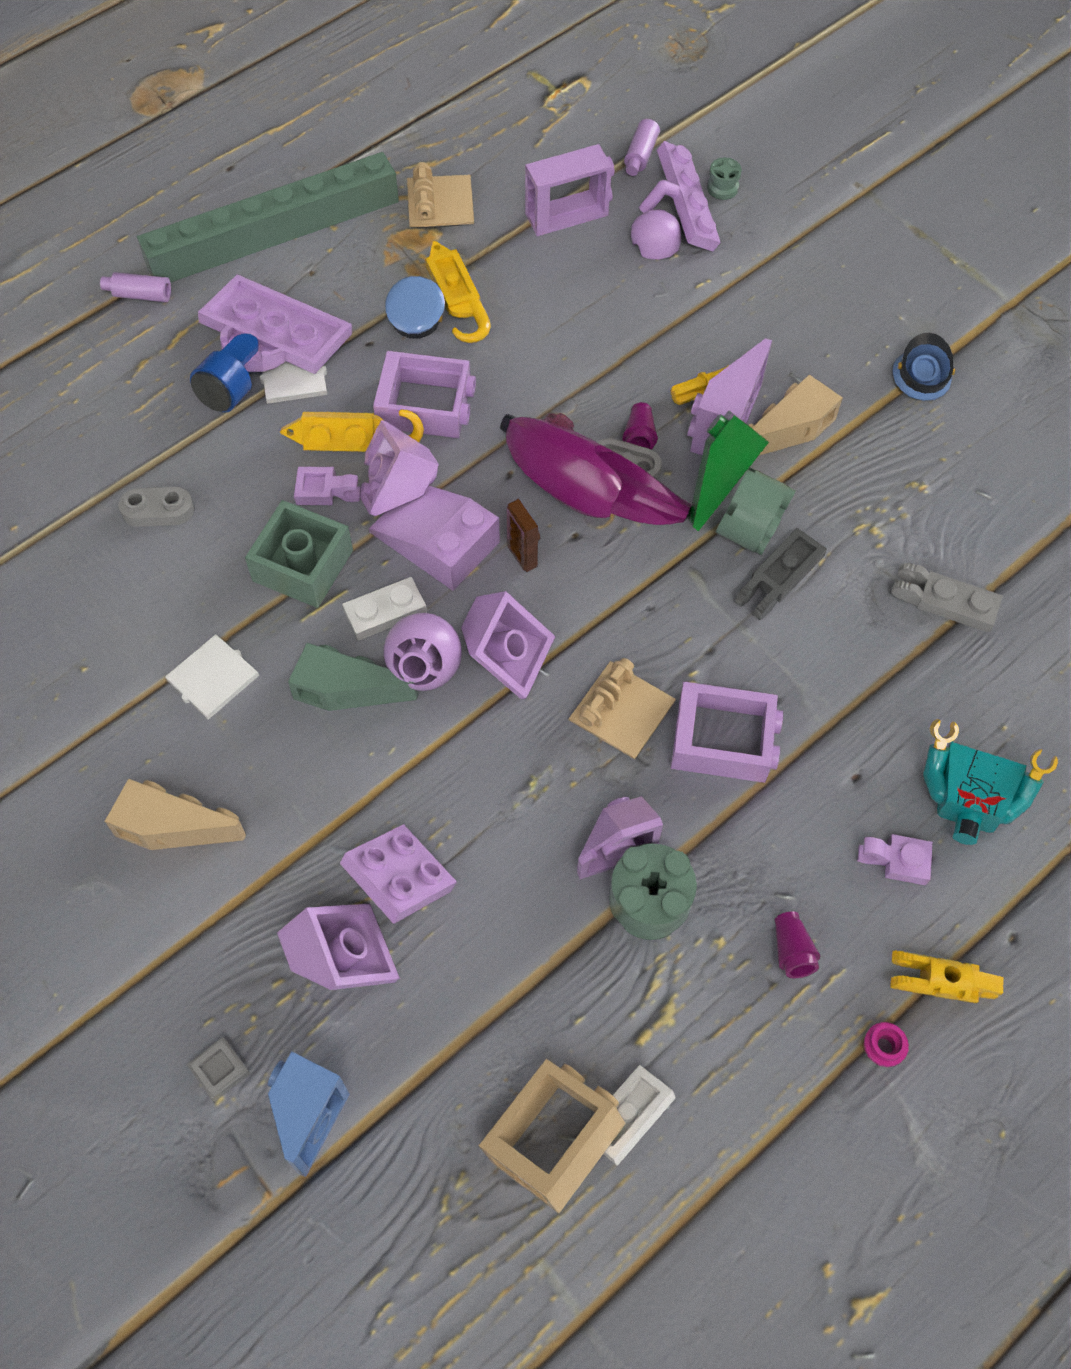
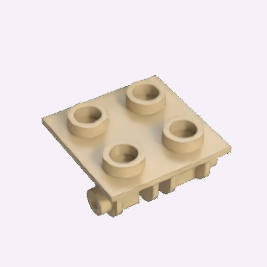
(439, 198)
(622, 708)

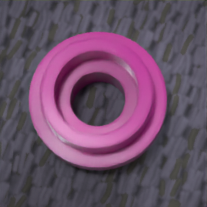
(894, 1035)

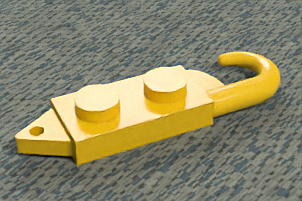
(458, 290)
(342, 430)

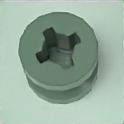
(724, 178)

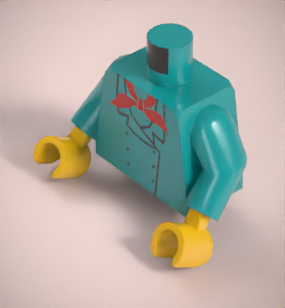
(978, 787)

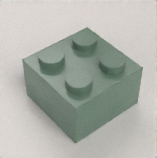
(299, 553)

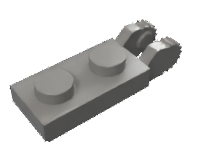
(947, 597)

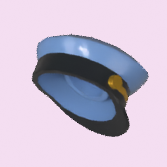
(415, 306)
(925, 367)

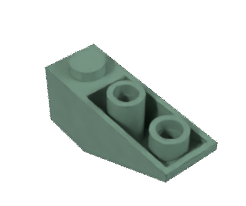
(344, 682)

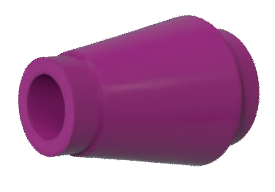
(641, 427)
(795, 947)

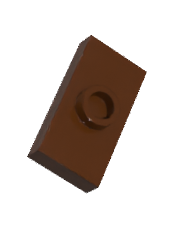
(522, 535)

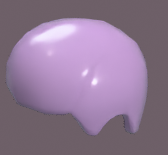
(656, 234)

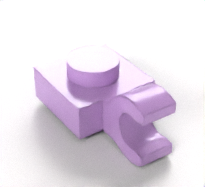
(320, 484)
(903, 856)

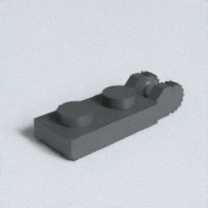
(782, 571)

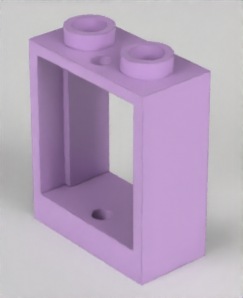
(574, 209)
(428, 371)
(720, 762)

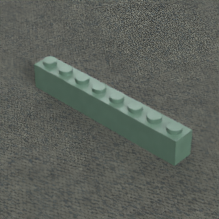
(269, 218)

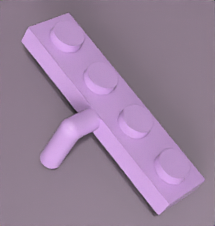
(687, 195)

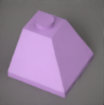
(506, 640)
(338, 947)

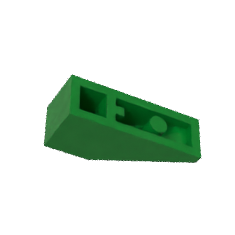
(725, 459)

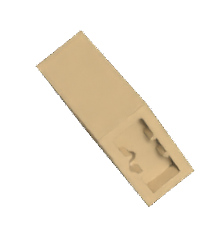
(582, 1155)

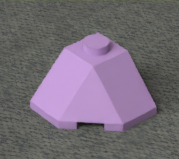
(397, 470)
(619, 827)

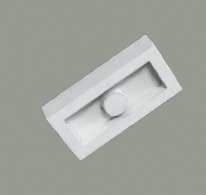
(383, 608)
(641, 1103)

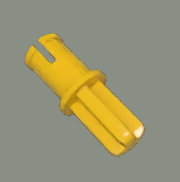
(687, 390)

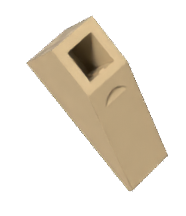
(799, 416)
(163, 821)

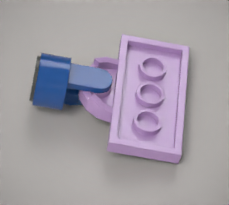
(257, 335)

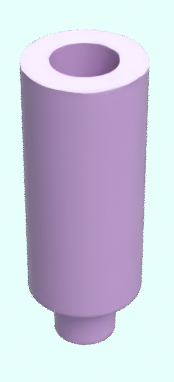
(641, 146)
(137, 286)

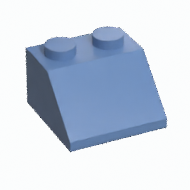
(304, 1108)

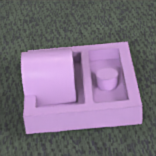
(398, 873)

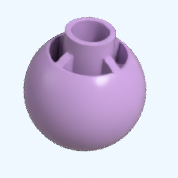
(423, 651)

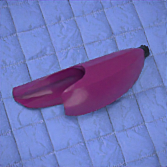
(589, 474)

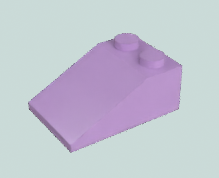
(730, 390)
(440, 534)

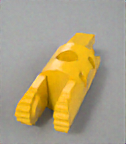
(962, 983)

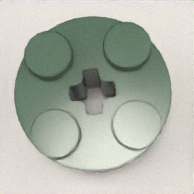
(755, 511)
(655, 868)

